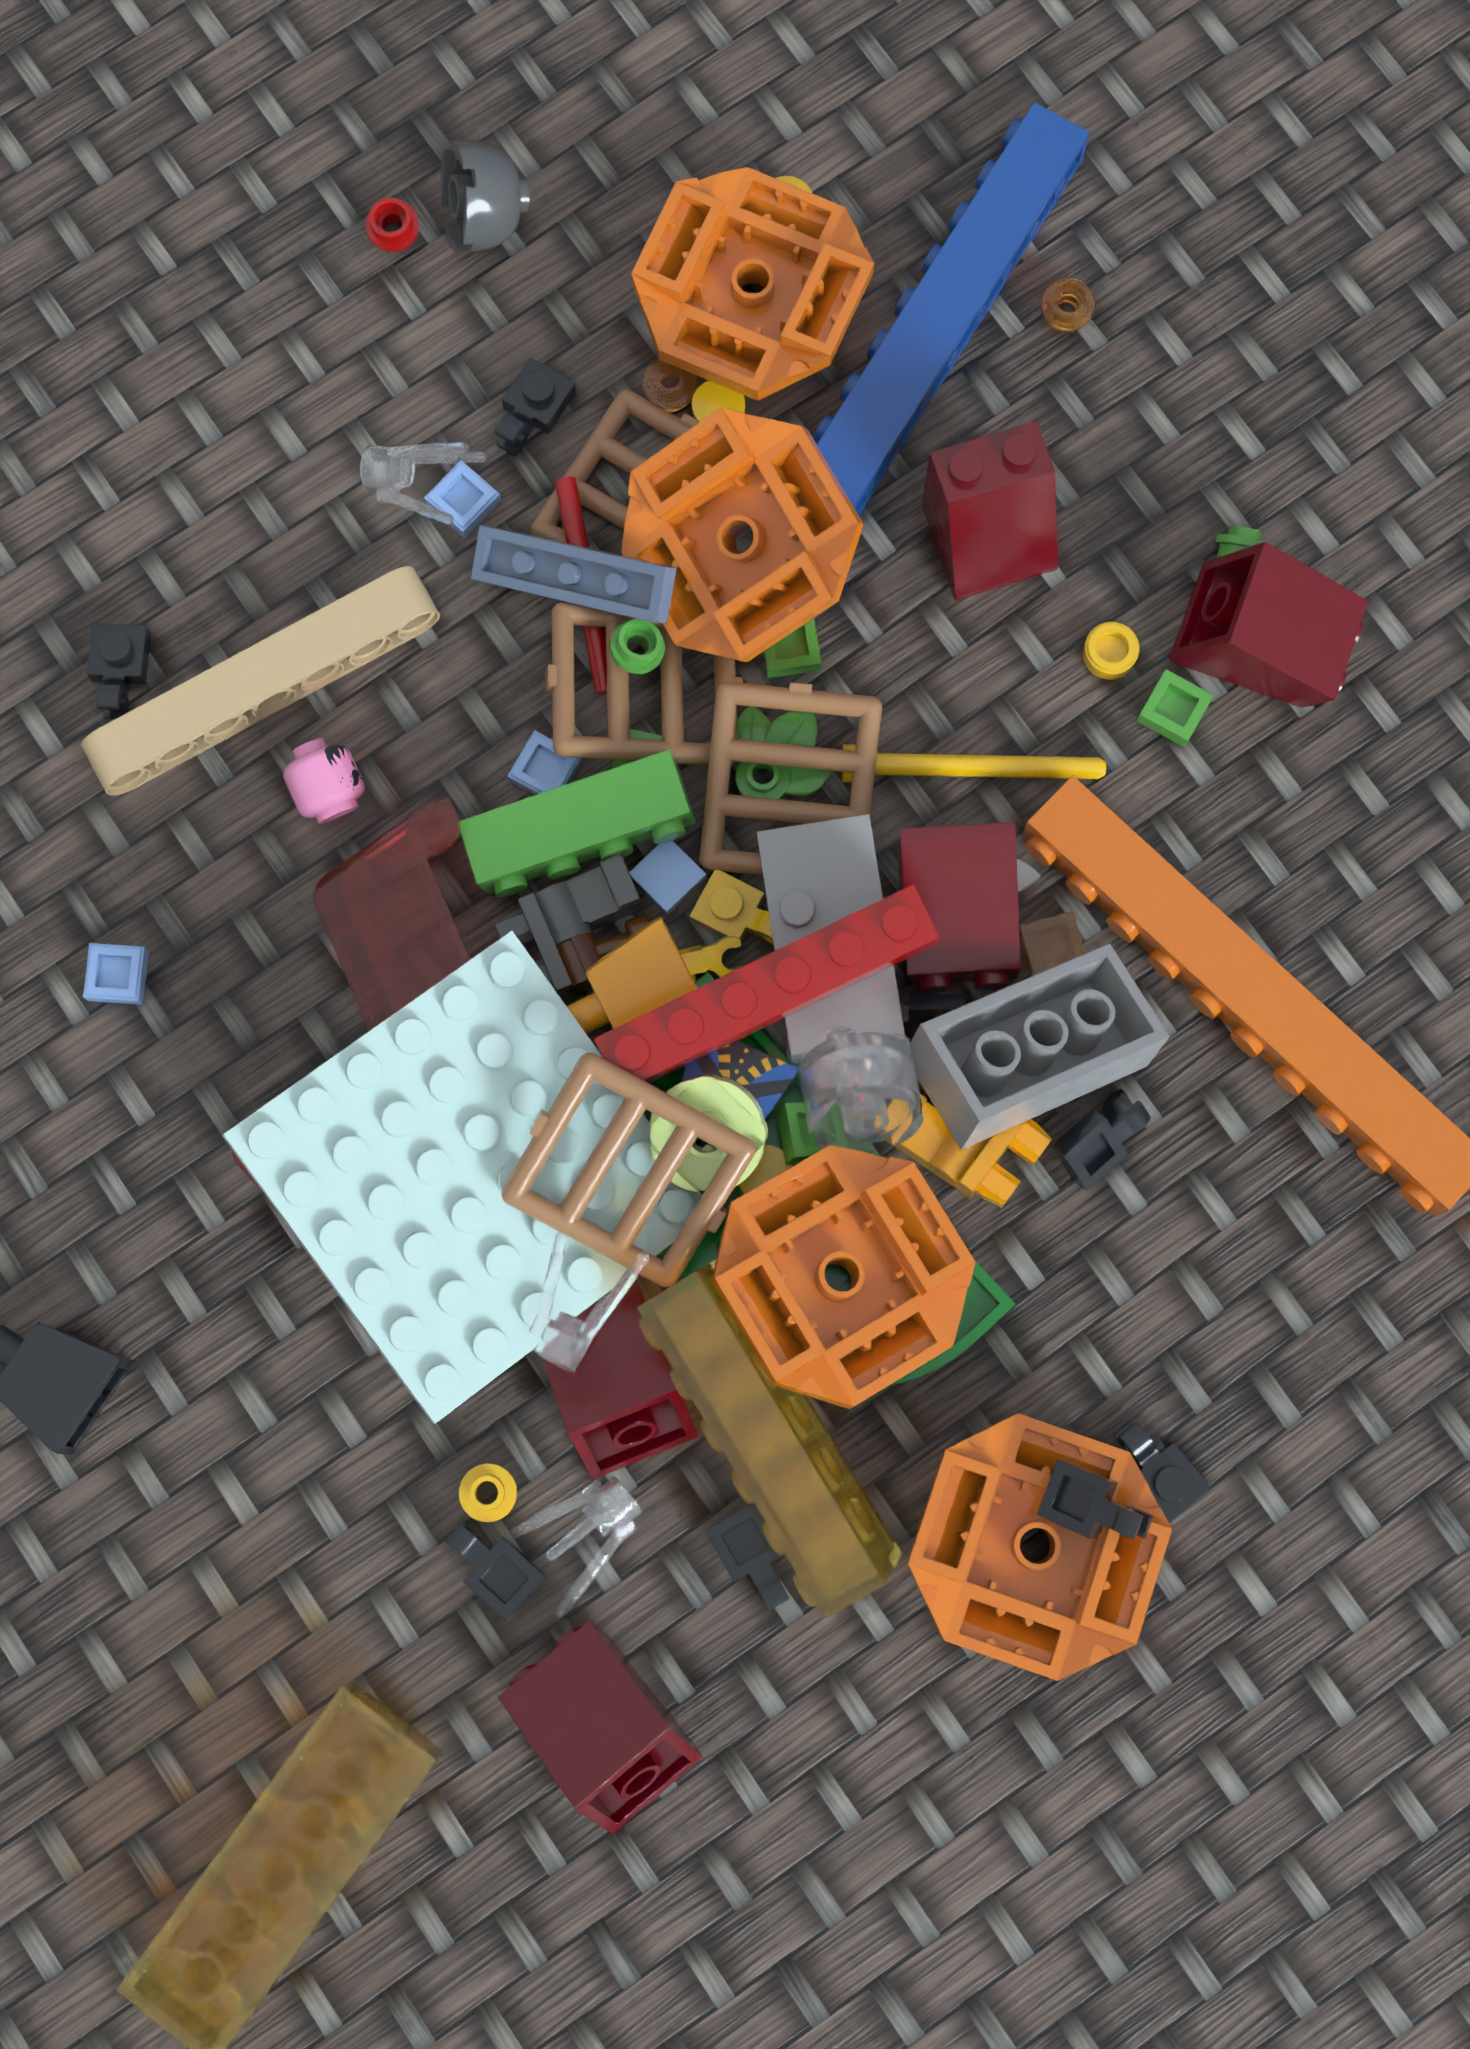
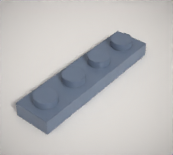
(574, 574)

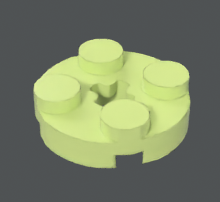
(727, 1104)

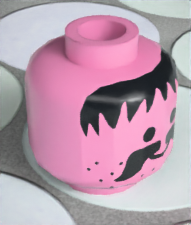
(323, 781)

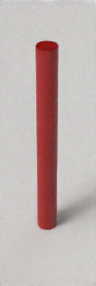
(576, 534)

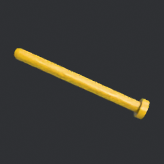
(984, 766)

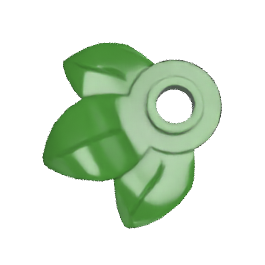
(789, 728)

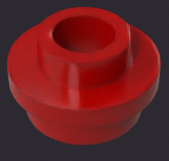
(387, 212)

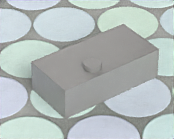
(811, 881)
(1035, 1045)

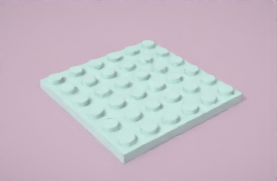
(400, 1165)

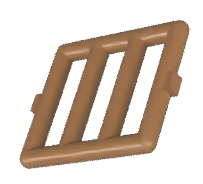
(602, 445)
(618, 743)
(727, 749)
(638, 1097)

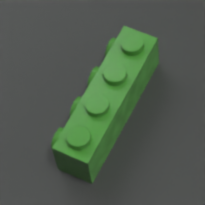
(577, 824)

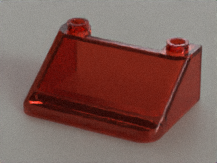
(391, 914)

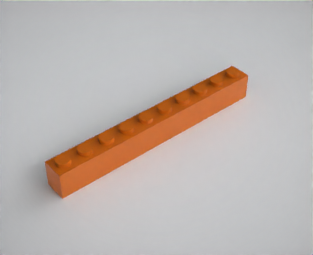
(1253, 996)

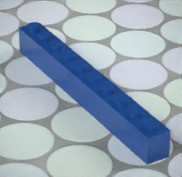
(950, 300)

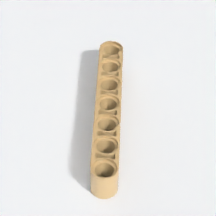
(260, 681)

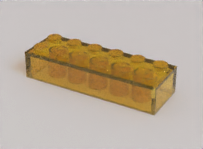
(775, 1446)
(280, 1871)

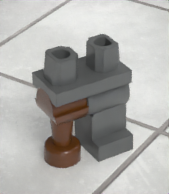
(563, 922)

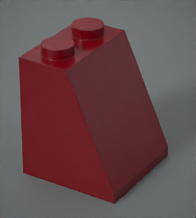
(993, 510)
(1270, 626)
(972, 898)
(621, 1395)
(598, 1727)

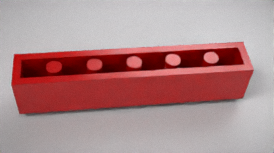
(771, 987)

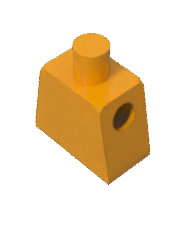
(634, 979)

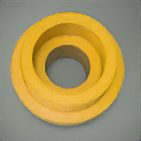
(506, 1492)

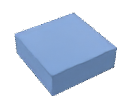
(464, 497)
(540, 768)
(667, 876)
(116, 973)

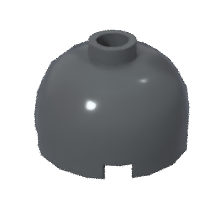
(482, 195)

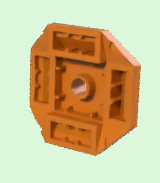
(739, 233)
(707, 489)
(890, 1238)
(1047, 1613)

